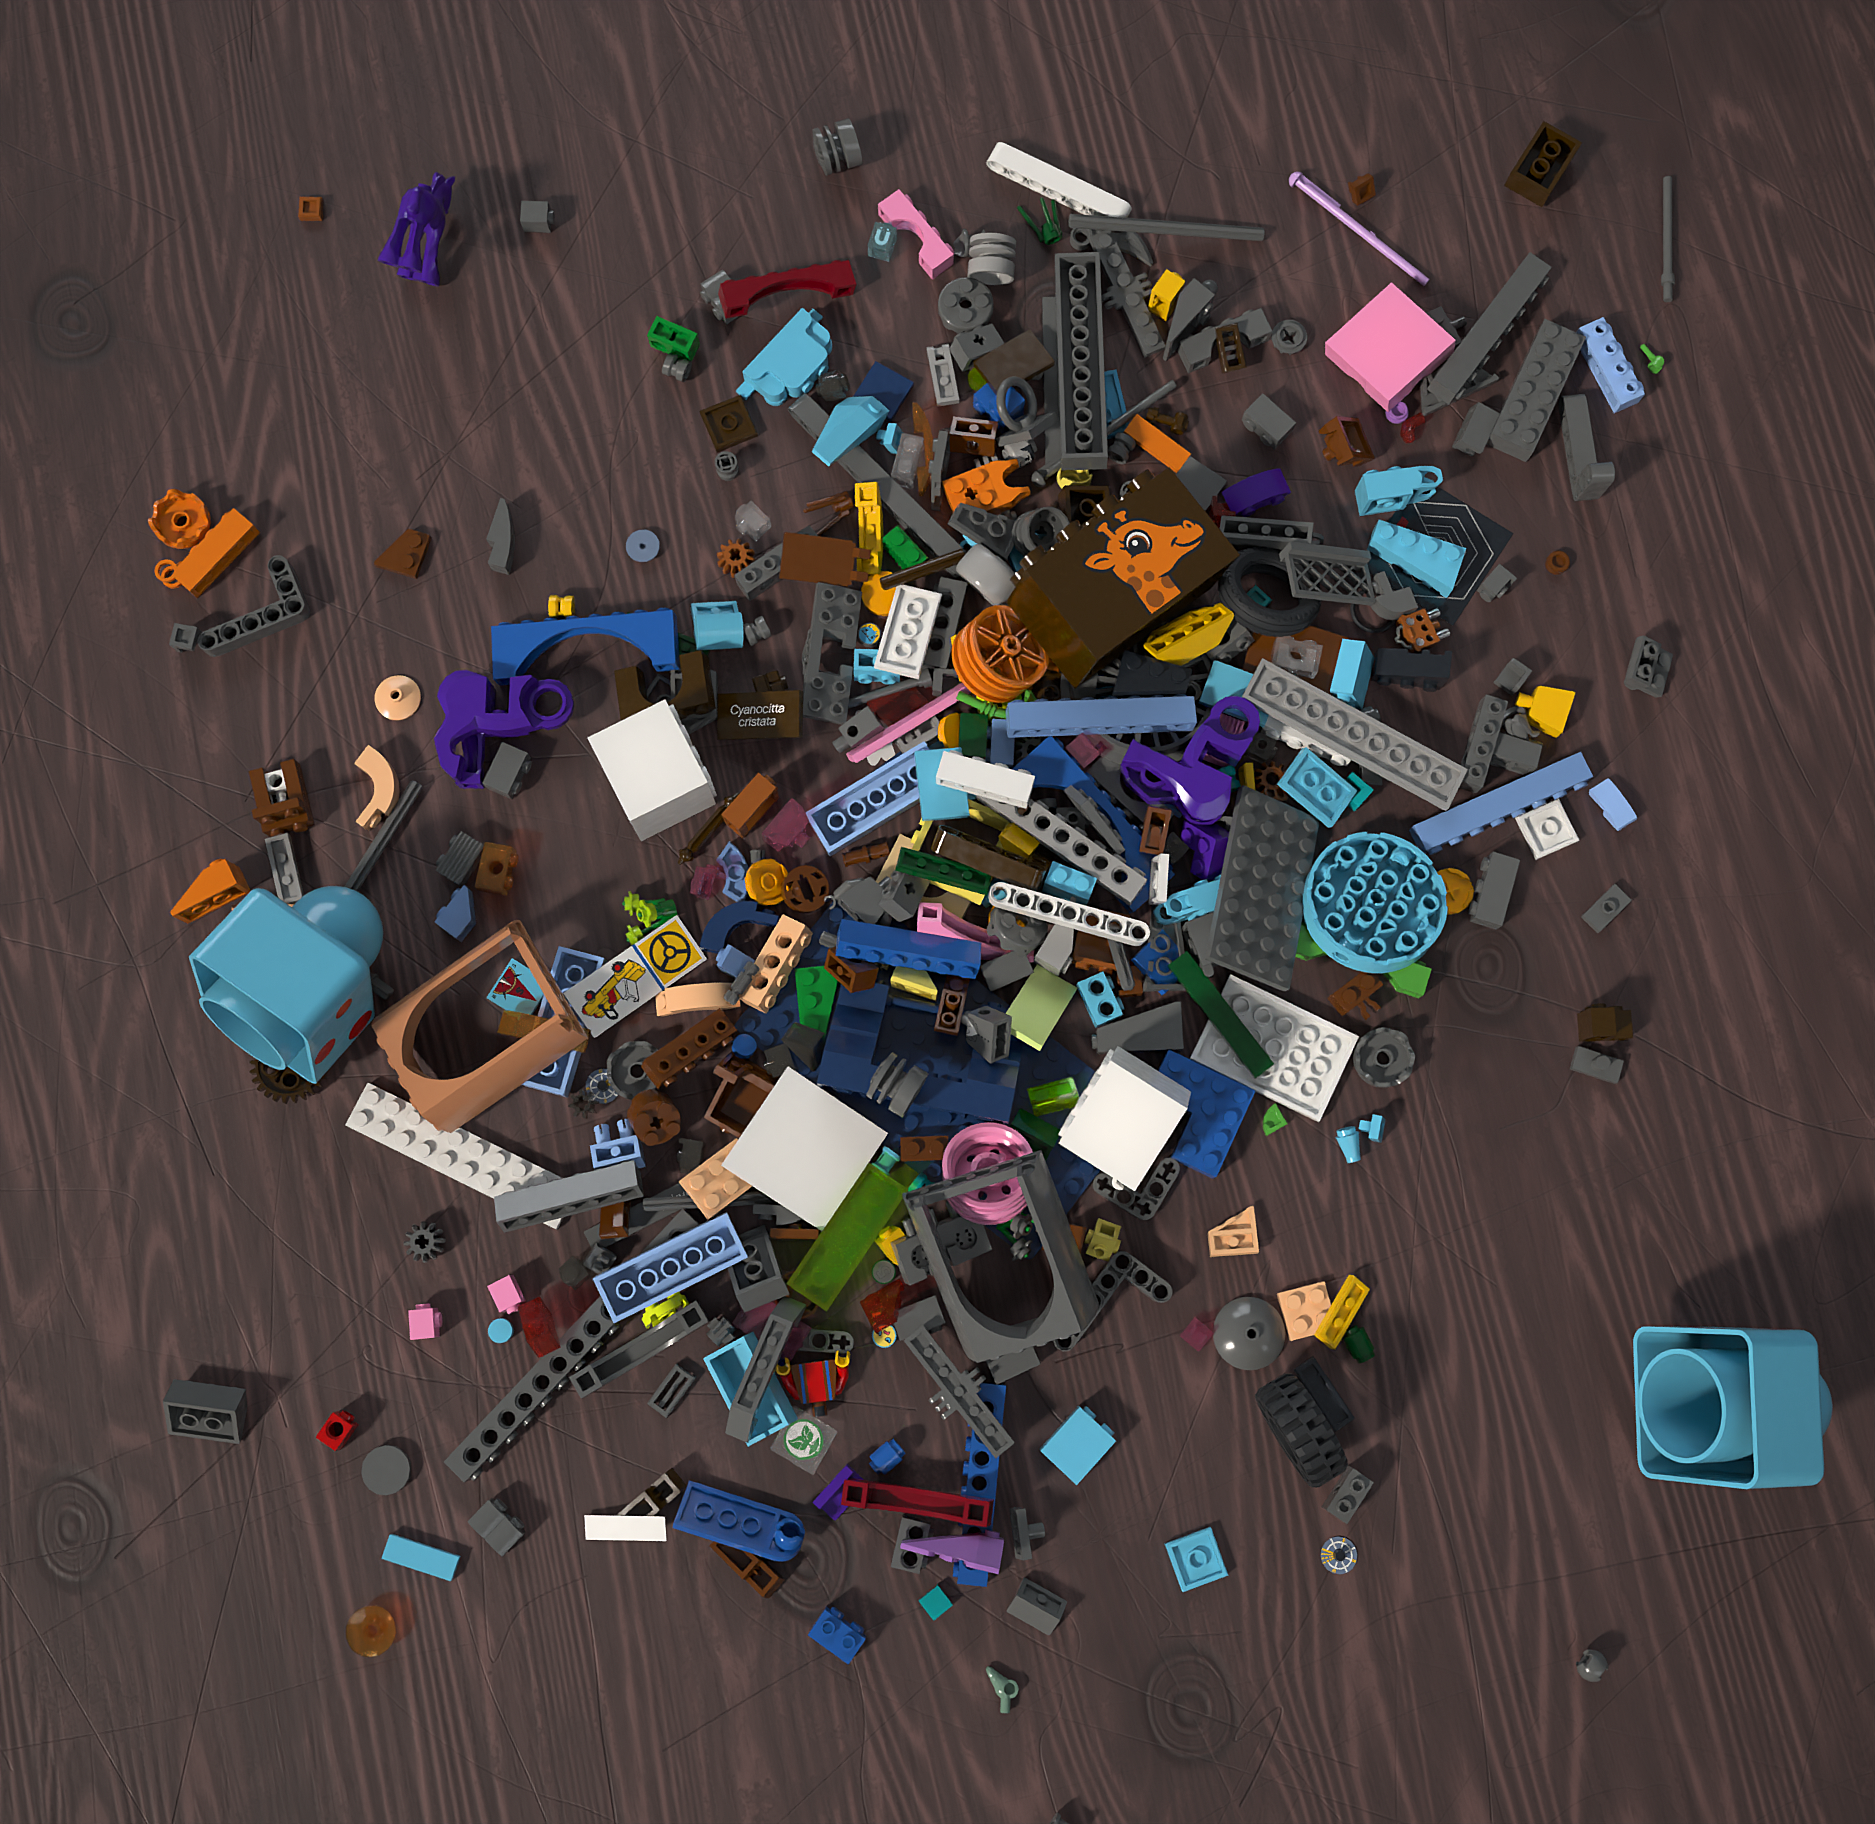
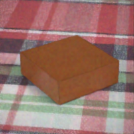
(311, 208)

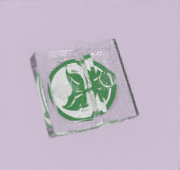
(804, 1441)

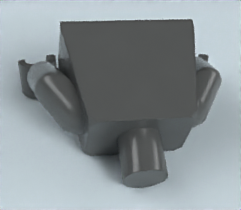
(861, 900)

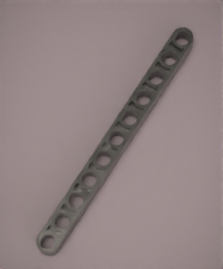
(893, 496)

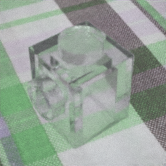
(752, 521)

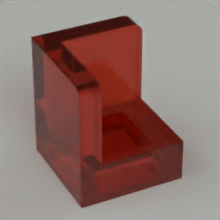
(1219, 509)

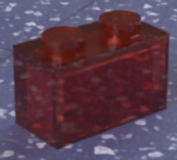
(539, 1327)

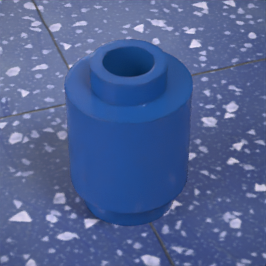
(886, 1457)

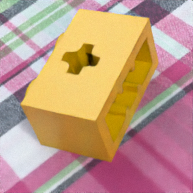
(1166, 294)

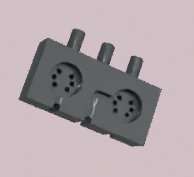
(959, 1238)

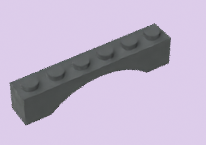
(640, 1349)

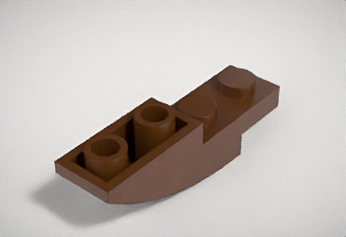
(951, 1004)

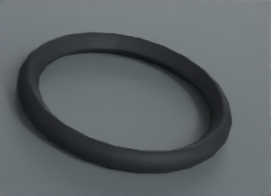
(1365, 628)

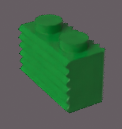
(903, 549)

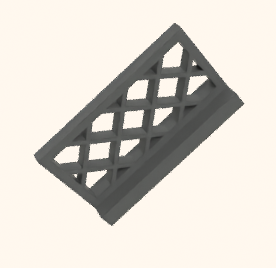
(1328, 558)

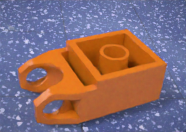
(987, 486)

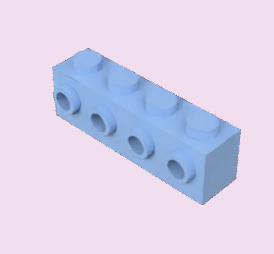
(1610, 366)

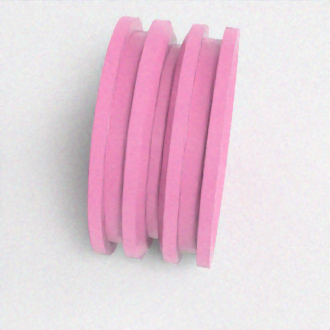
(979, 1141)

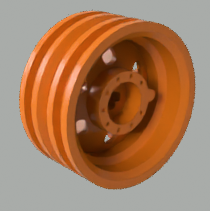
(998, 655)

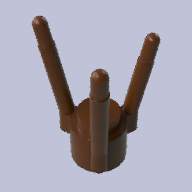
(840, 503)

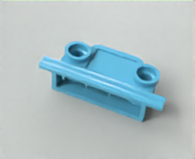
(789, 361)

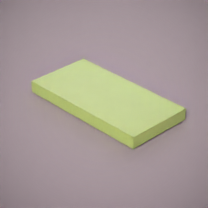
(1039, 1006)

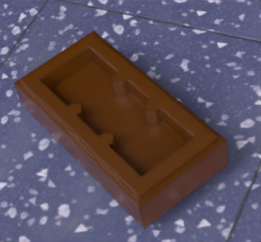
(794, 1232)

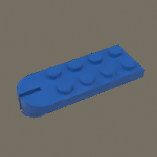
(739, 1523)

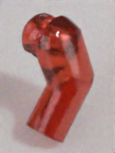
(1408, 427)

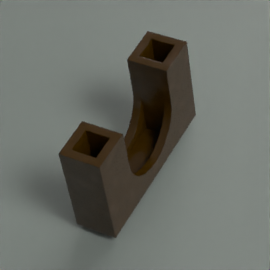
(693, 698)

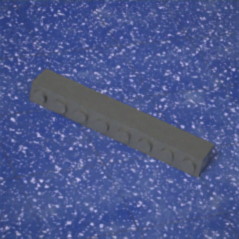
(1488, 329)

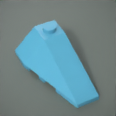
(849, 426)

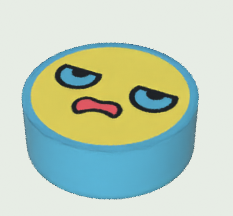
(885, 1337)

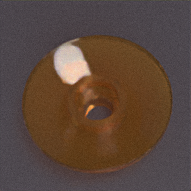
(361, 1639)

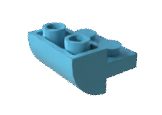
(717, 625)

